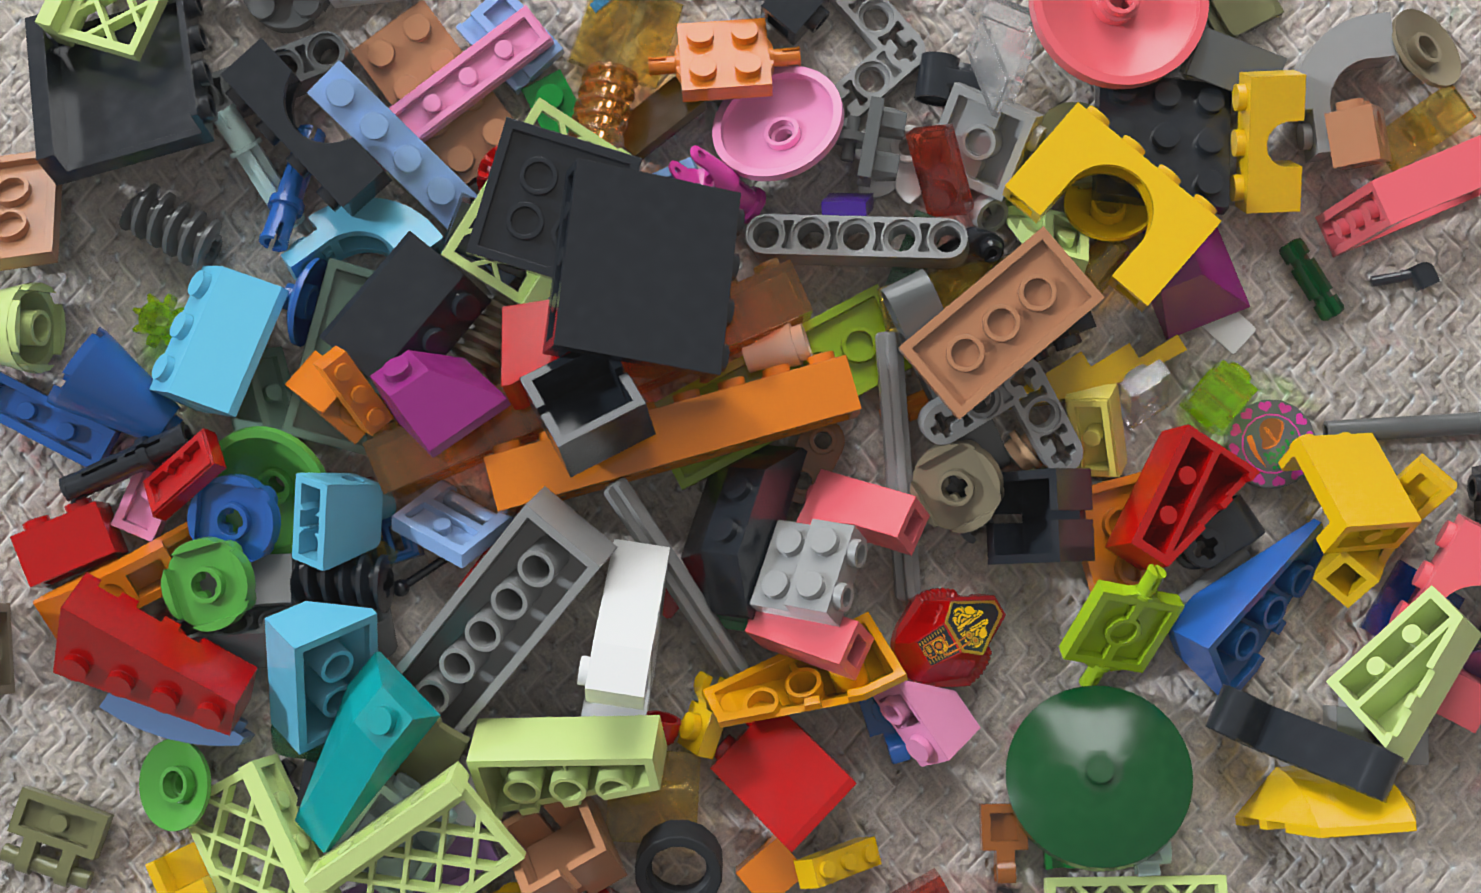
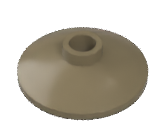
(1426, 48)

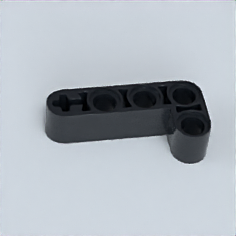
(1304, 743)

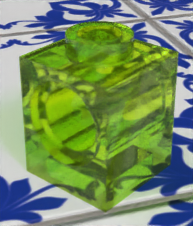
(1219, 395)

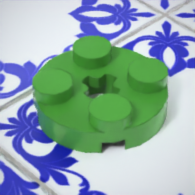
(234, 579)

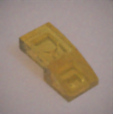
(1427, 126)

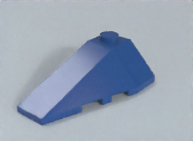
(1234, 616)

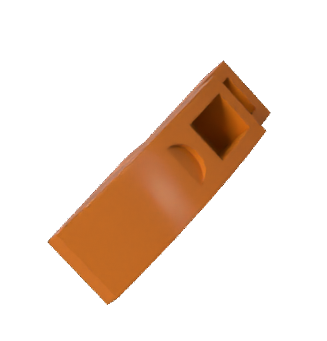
(134, 574)

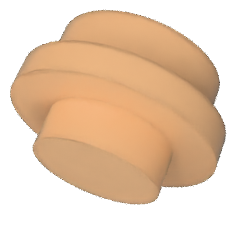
(1022, 451)

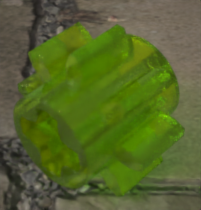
(148, 316)

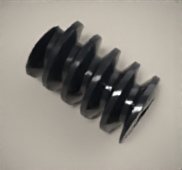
(346, 583)

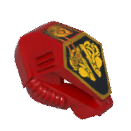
(946, 637)

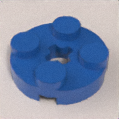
(254, 503)

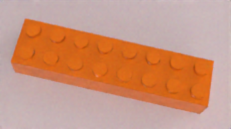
(689, 431)

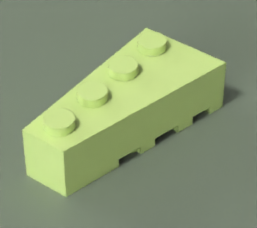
(564, 760)

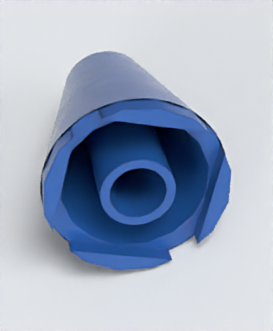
(113, 390)

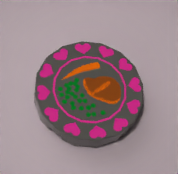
(1263, 436)

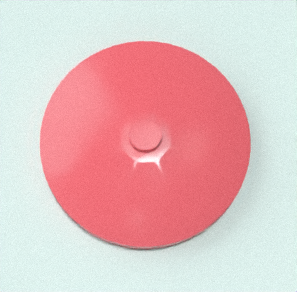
(1119, 40)

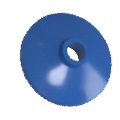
(302, 300)

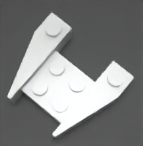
(627, 632)

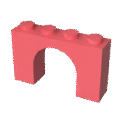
(884, 519)
(1453, 568)

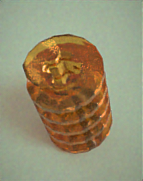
(605, 100)

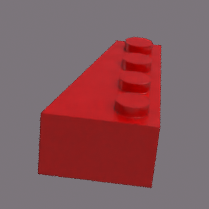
(149, 660)

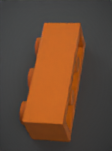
(353, 390)

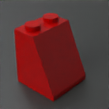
(782, 776)

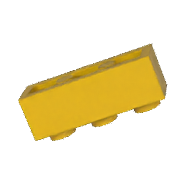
(837, 862)

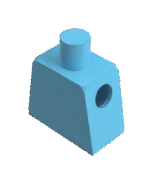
(337, 517)

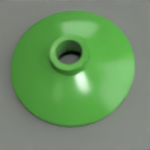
(175, 785)

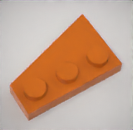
(1108, 502)

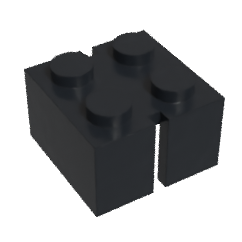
(587, 409)
(1052, 518)

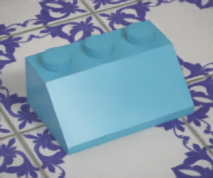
(218, 340)
(310, 663)

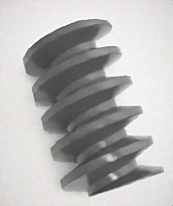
(173, 227)

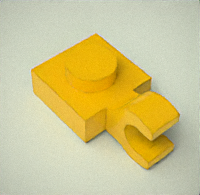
(699, 726)

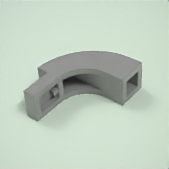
(1349, 46)

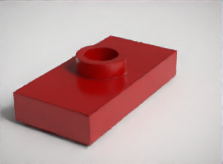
(184, 474)

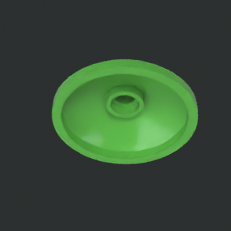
(264, 455)

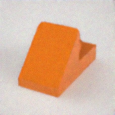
(317, 394)

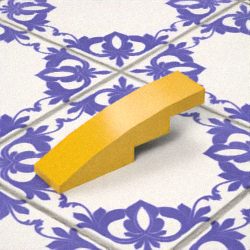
(1078, 375)

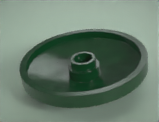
(1099, 778)

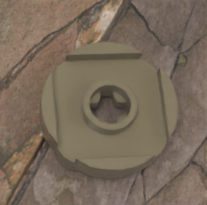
(966, 462)

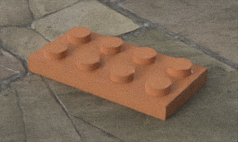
(410, 53)
(1001, 323)

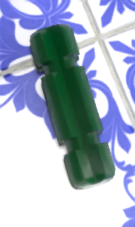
(1311, 279)

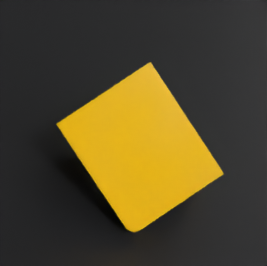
(181, 872)

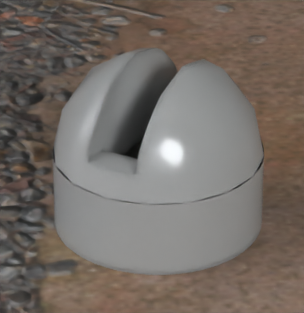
(997, 210)

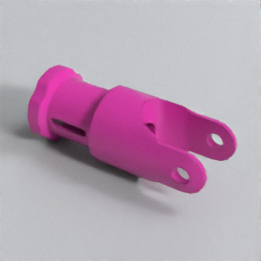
(720, 175)

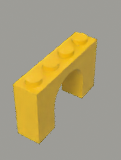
(1087, 147)

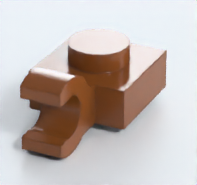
(1002, 835)

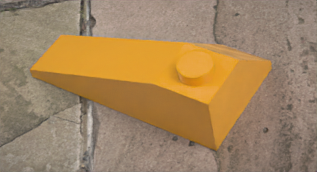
(791, 686)

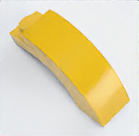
(1356, 572)

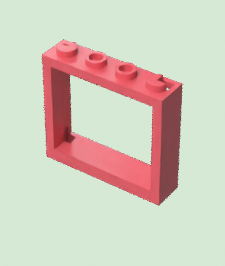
(1404, 197)

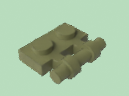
(60, 824)

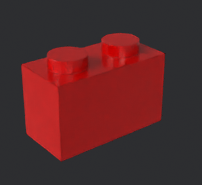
(68, 543)

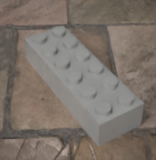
(504, 608)

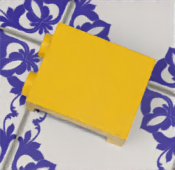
(1355, 491)

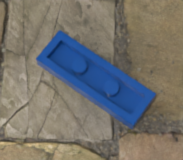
(70, 435)

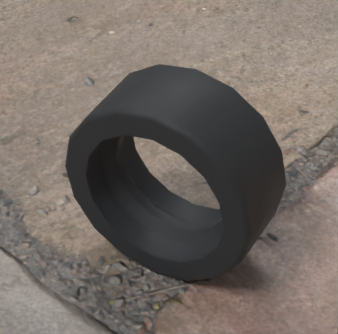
(679, 834)

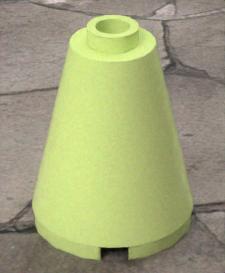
(30, 327)

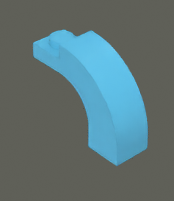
(371, 230)

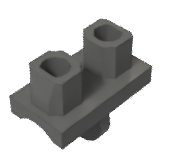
(880, 123)

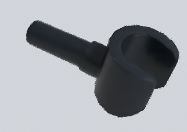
(1421, 275)

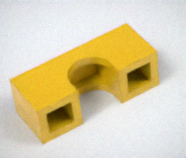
(1262, 104)

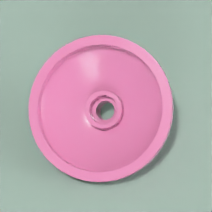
(780, 132)

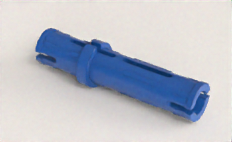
(287, 203)

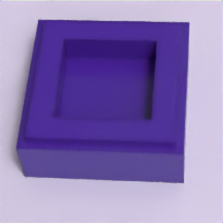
(848, 204)

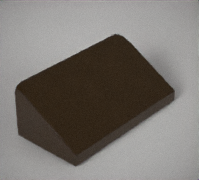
(659, 119)

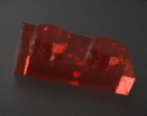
(940, 170)

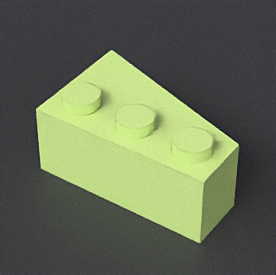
(1407, 671)

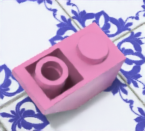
(928, 720)

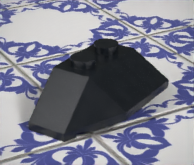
(737, 526)

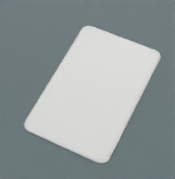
(1231, 331)

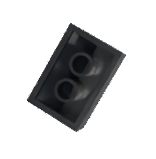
(406, 305)

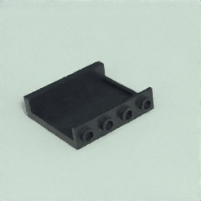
(113, 111)
(644, 270)

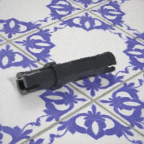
(142, 456)

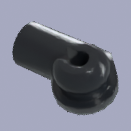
(982, 244)

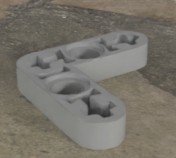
(882, 58)
(1007, 397)

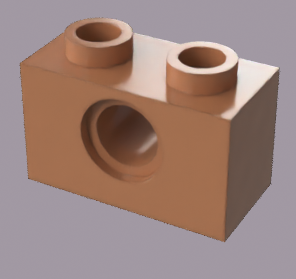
(1357, 135)

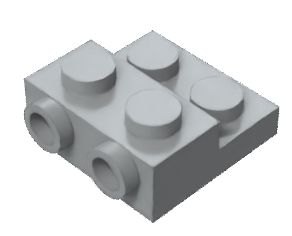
(990, 145)
(810, 571)

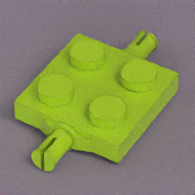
(1121, 626)

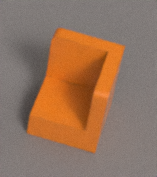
(768, 868)

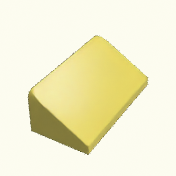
(1100, 428)

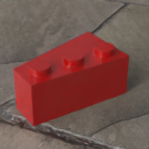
(1176, 496)

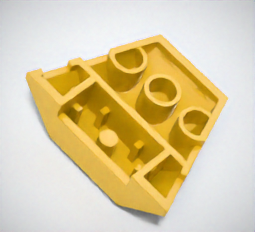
(1323, 809)

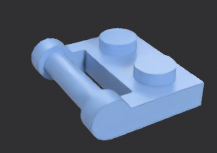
(450, 524)

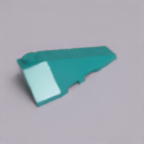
(368, 741)

